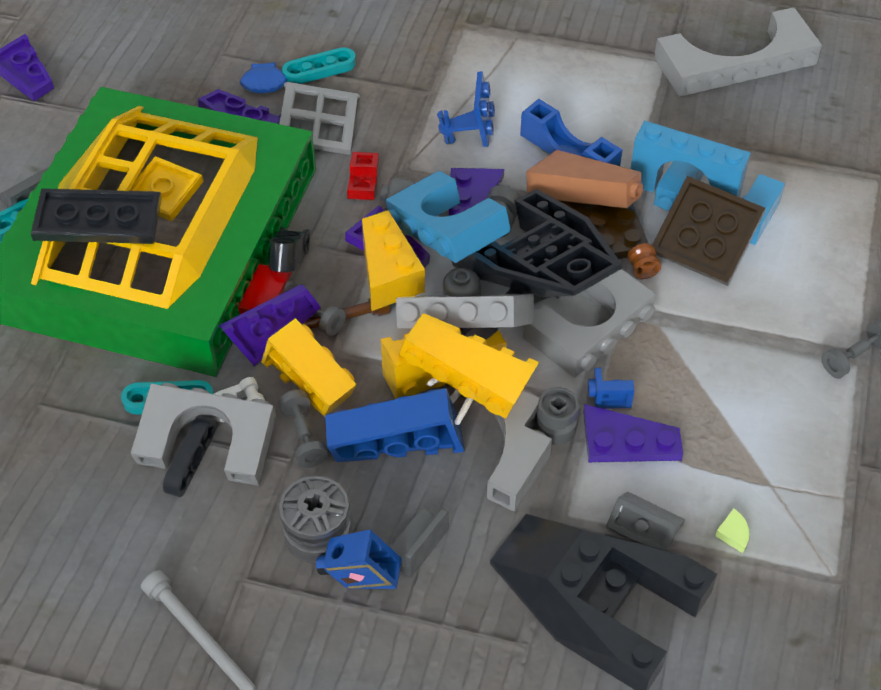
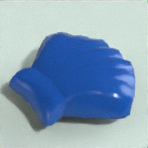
(263, 78)

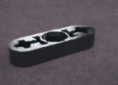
(189, 456)

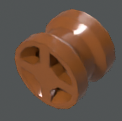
(644, 261)

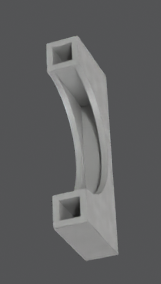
(696, 70)

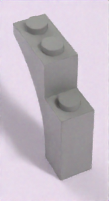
(522, 456)

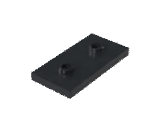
(96, 216)

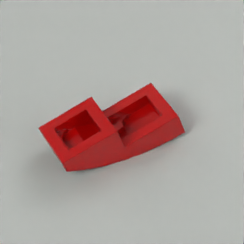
(363, 175)

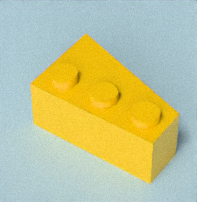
(390, 261)
(308, 366)

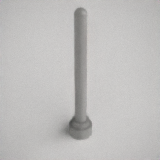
(158, 587)

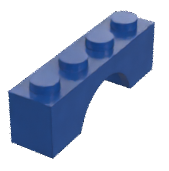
(545, 129)

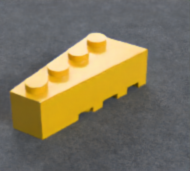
(410, 379)

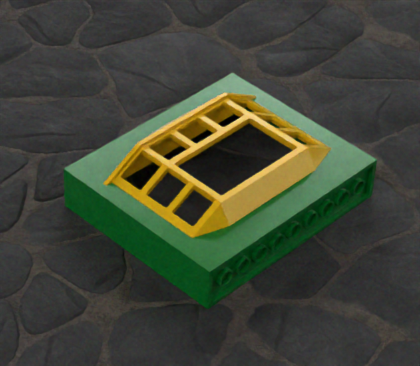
(211, 267)

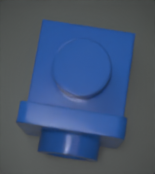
(610, 394)

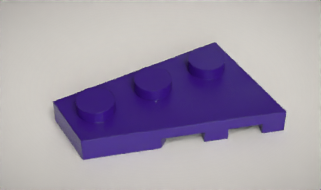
(231, 104)
(473, 186)
(629, 438)

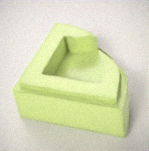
(734, 531)

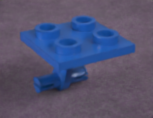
(477, 119)

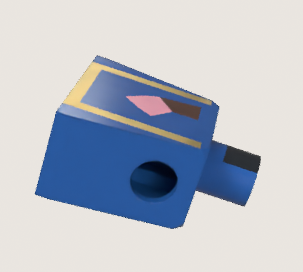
(360, 561)

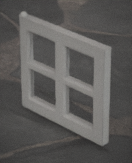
(318, 117)

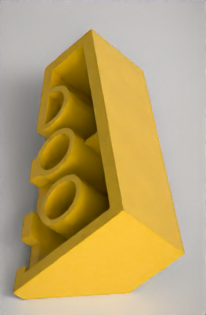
(468, 364)

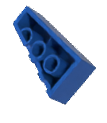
(395, 428)

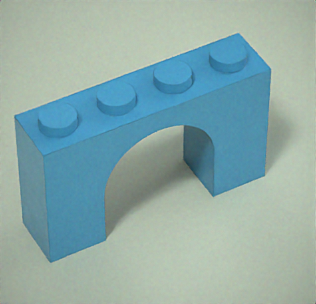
(658, 144)
(764, 192)
(453, 235)

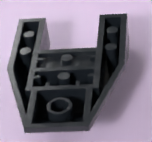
(555, 255)
(581, 579)

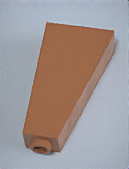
(585, 180)

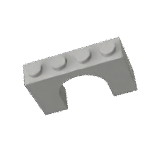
(468, 311)
(578, 347)
(171, 408)

